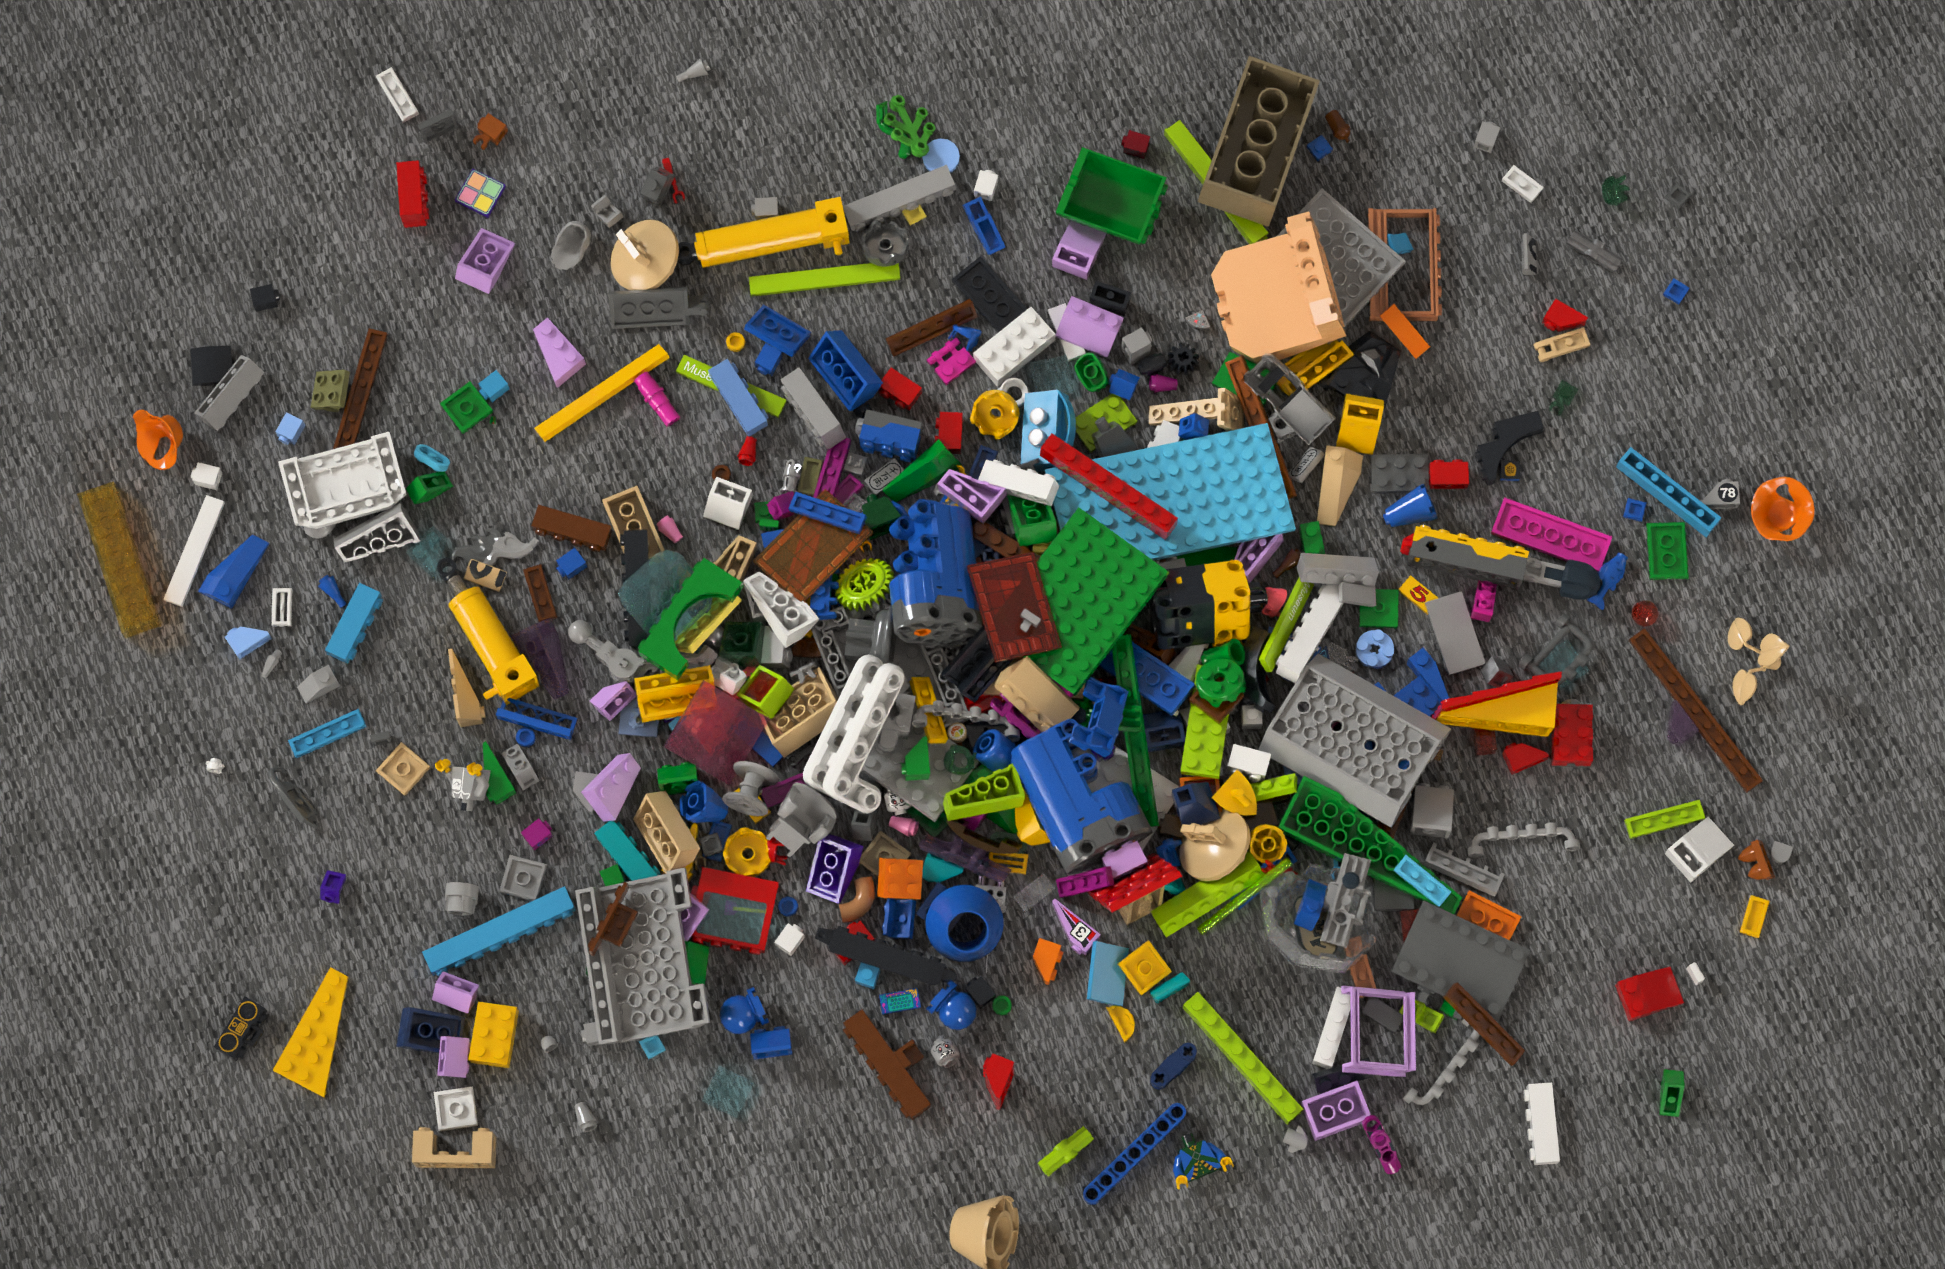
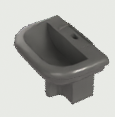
(871, 638)

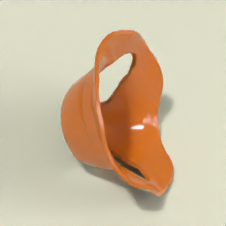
(150, 432)
(1776, 514)

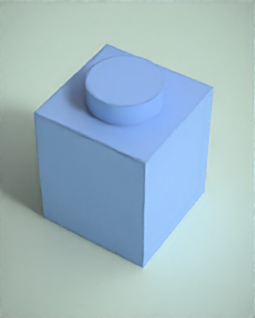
(290, 429)

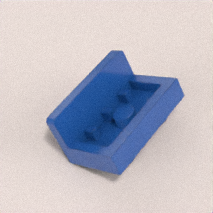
(899, 918)

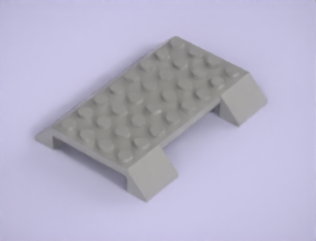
(647, 980)

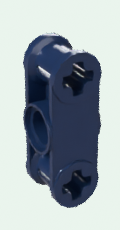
(1173, 1066)

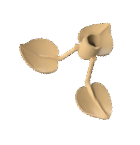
(1770, 656)

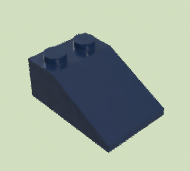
(423, 1029)

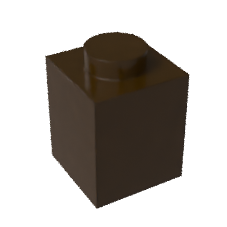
(1170, 827)

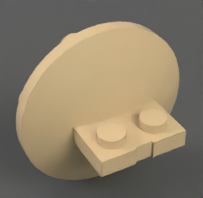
(644, 255)
(1214, 847)

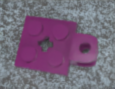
(1014, 716)

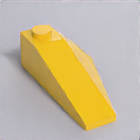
(1028, 825)

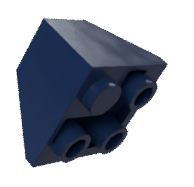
(1195, 804)

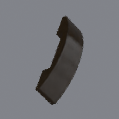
(1006, 846)

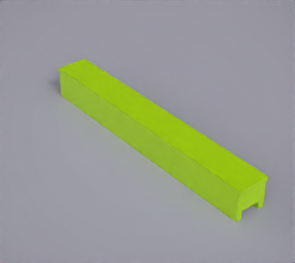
(1199, 163)

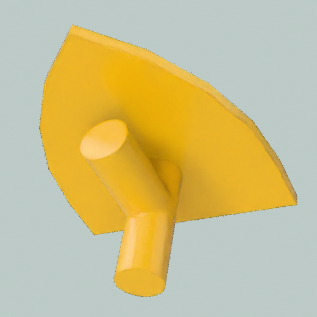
(1237, 795)

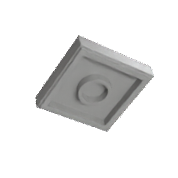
(523, 878)

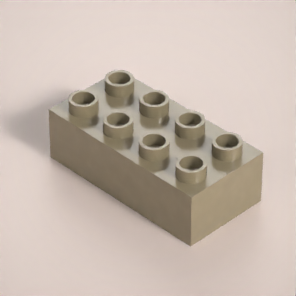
(1258, 141)

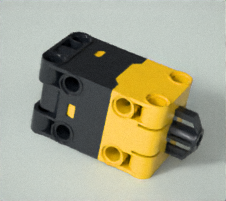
(1205, 605)

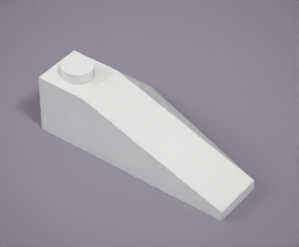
(783, 612)

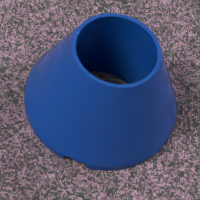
(957, 901)

